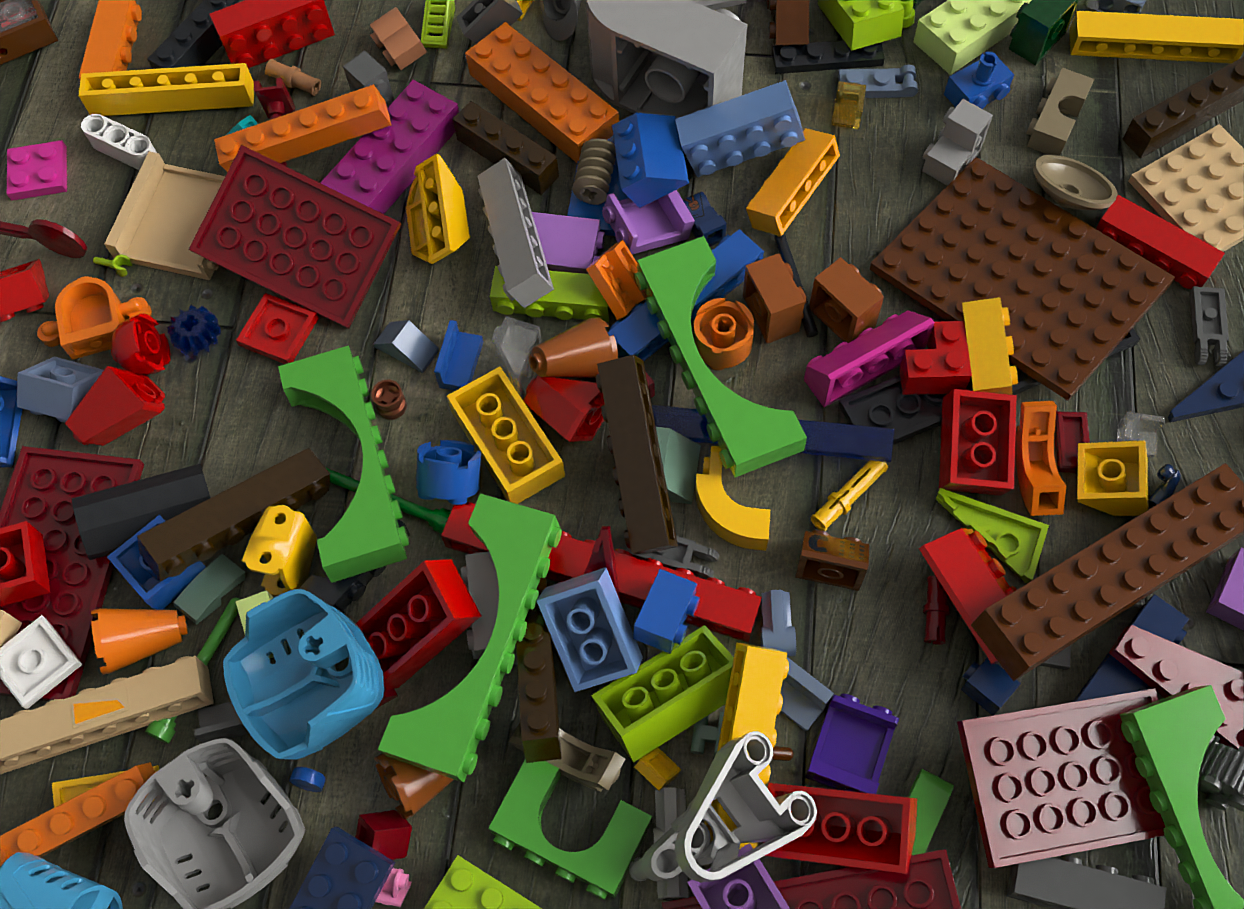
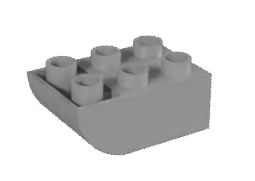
(665, 54)

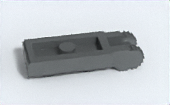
(1209, 324)
(681, 557)

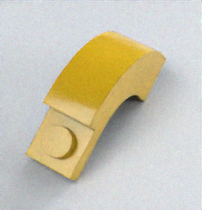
(726, 518)

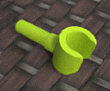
(118, 261)

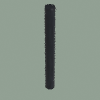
(786, 255)

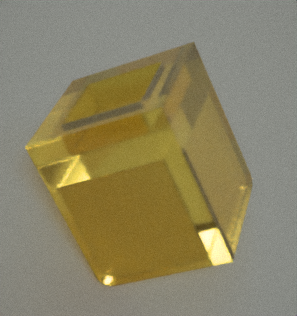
(848, 105)

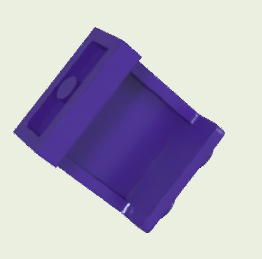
(852, 745)

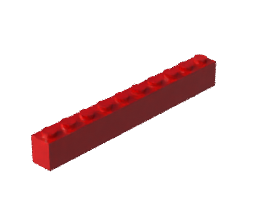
(719, 608)

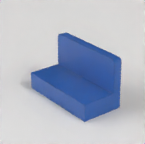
(457, 358)

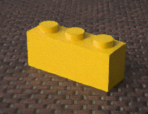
(989, 346)

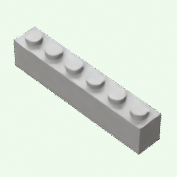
(514, 234)

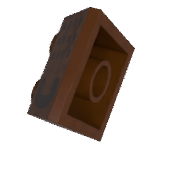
(833, 560)

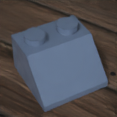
(55, 387)

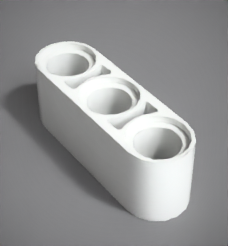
(117, 140)

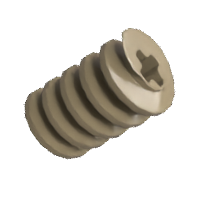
(594, 171)

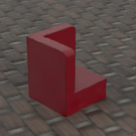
(385, 833)

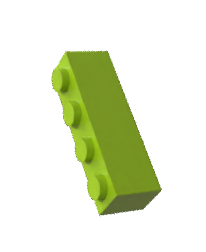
(572, 297)

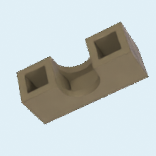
(1065, 96)

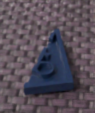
(1218, 394)

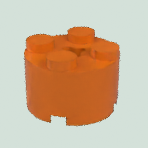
(723, 333)

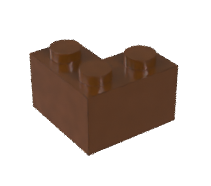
(790, 21)

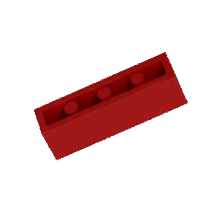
(1160, 242)

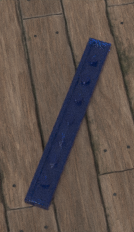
(822, 437)

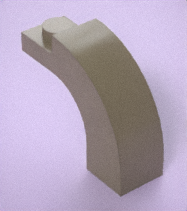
(582, 762)

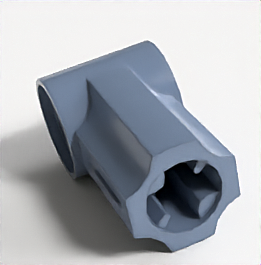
(776, 621)

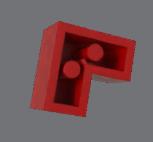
(940, 366)

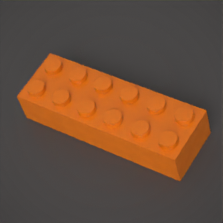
(540, 90)

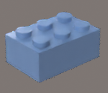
(590, 629)

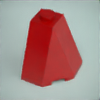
(115, 406)
(567, 406)

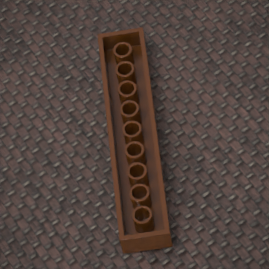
(1113, 573)

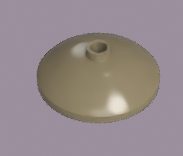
(1074, 183)

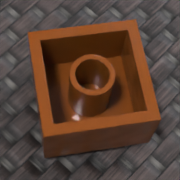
(773, 297)
(845, 300)

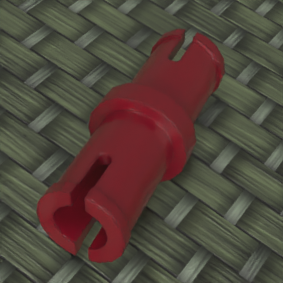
(936, 612)

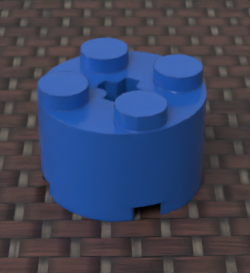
(448, 471)

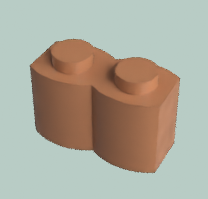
(398, 39)

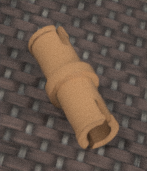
(293, 77)

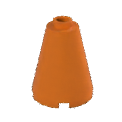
(134, 634)

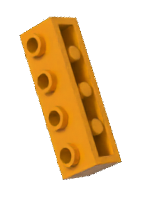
(793, 182)

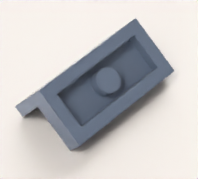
(803, 696)

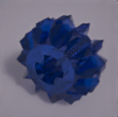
(194, 330)

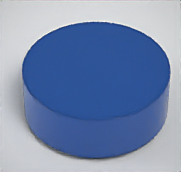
(307, 779)

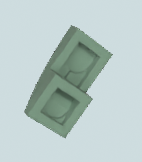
(208, 587)

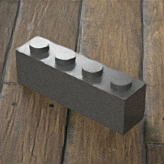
(1070, 885)

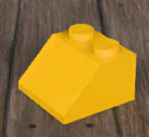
(1114, 477)

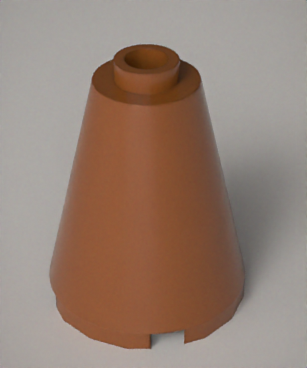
(575, 351)
(409, 784)

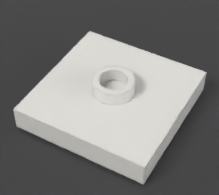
(36, 662)

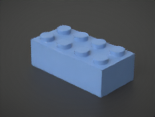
(740, 129)

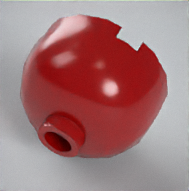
(140, 346)

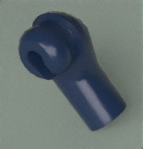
(1166, 489)

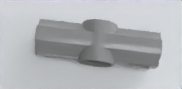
(669, 805)

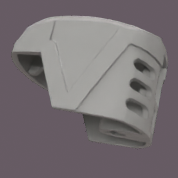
(236, 850)

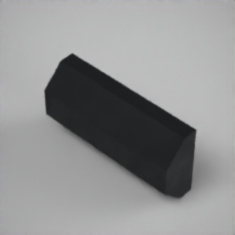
(118, 513)

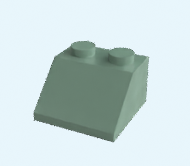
(680, 464)

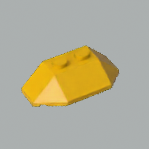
(435, 211)

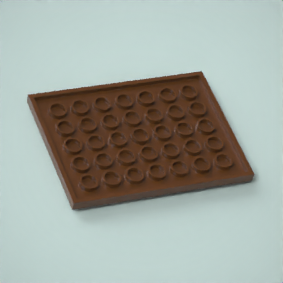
(1063, 281)

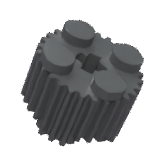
(1222, 775)

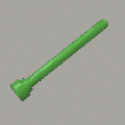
(164, 728)

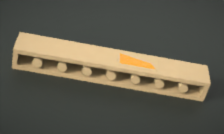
(103, 712)

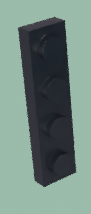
(825, 56)

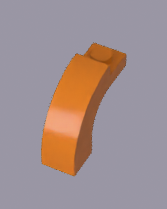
(1035, 460)

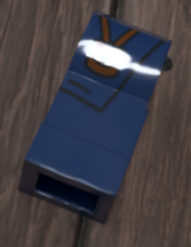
(705, 219)

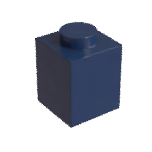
(989, 685)

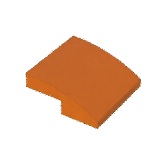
(615, 279)

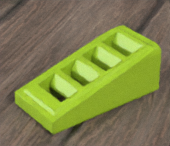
(432, 7)

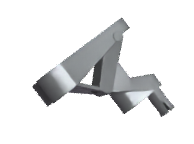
(749, 804)

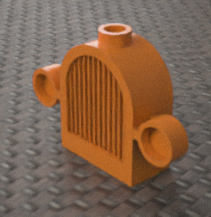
(87, 317)

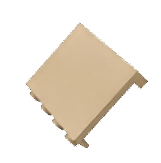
(164, 218)

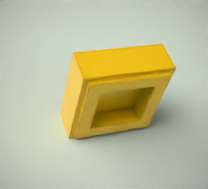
(657, 768)

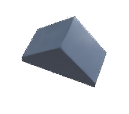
(407, 344)

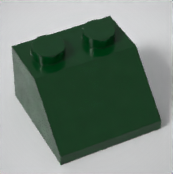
(1040, 27)

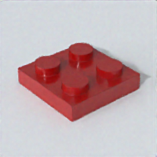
(277, 329)

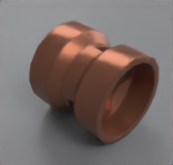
(384, 394)

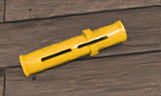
(841, 501)

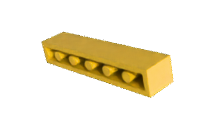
(1156, 37)
(167, 89)
(752, 704)

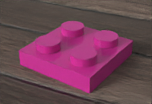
(36, 170)

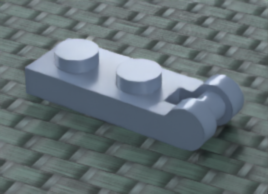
(882, 82)

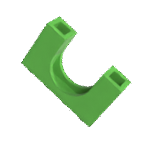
(599, 866)

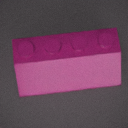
(866, 357)

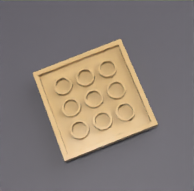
(1199, 188)

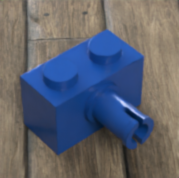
(980, 82)
(665, 610)

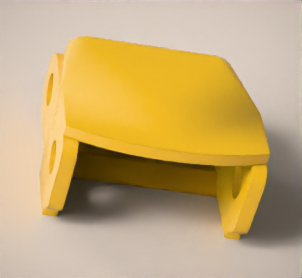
(286, 544)

